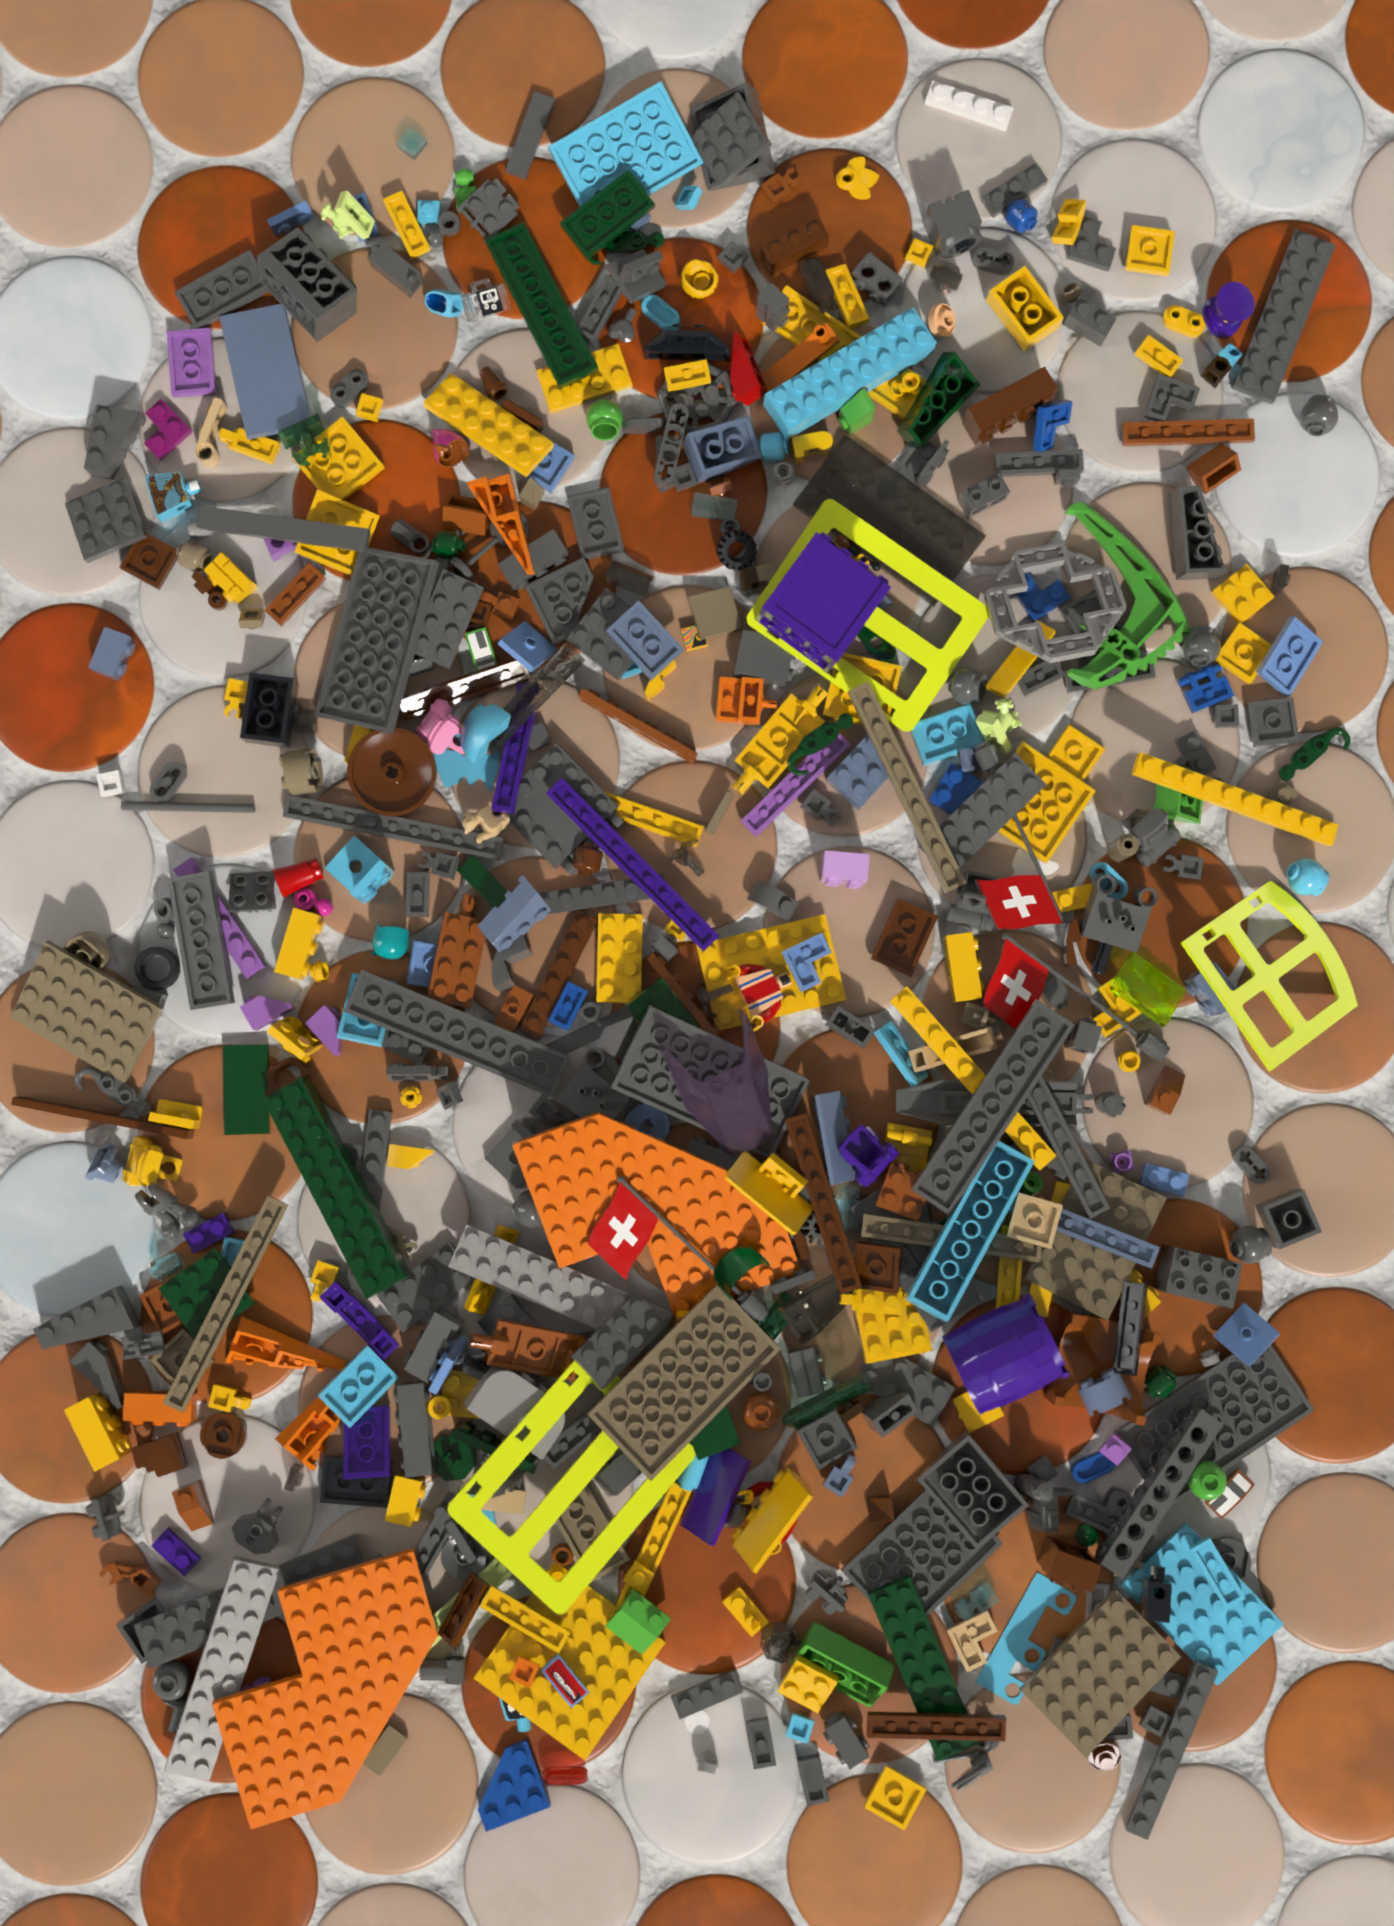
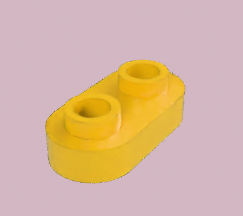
(1183, 323)

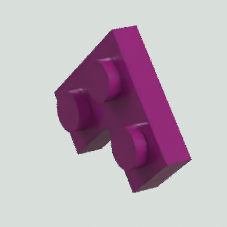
(170, 433)

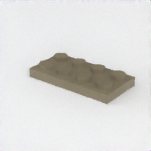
(581, 1526)

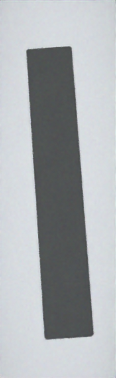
(588, 1032)

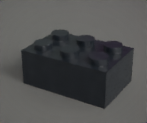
(269, 710)

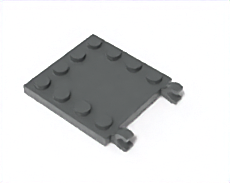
(544, 821)

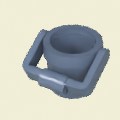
(104, 1164)

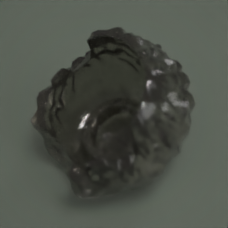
(778, 1641)

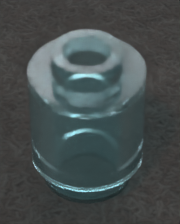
(166, 1266)

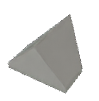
(617, 1037)

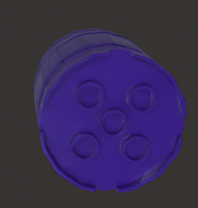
(1005, 1354)

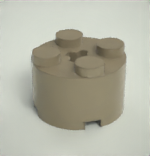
(301, 771)

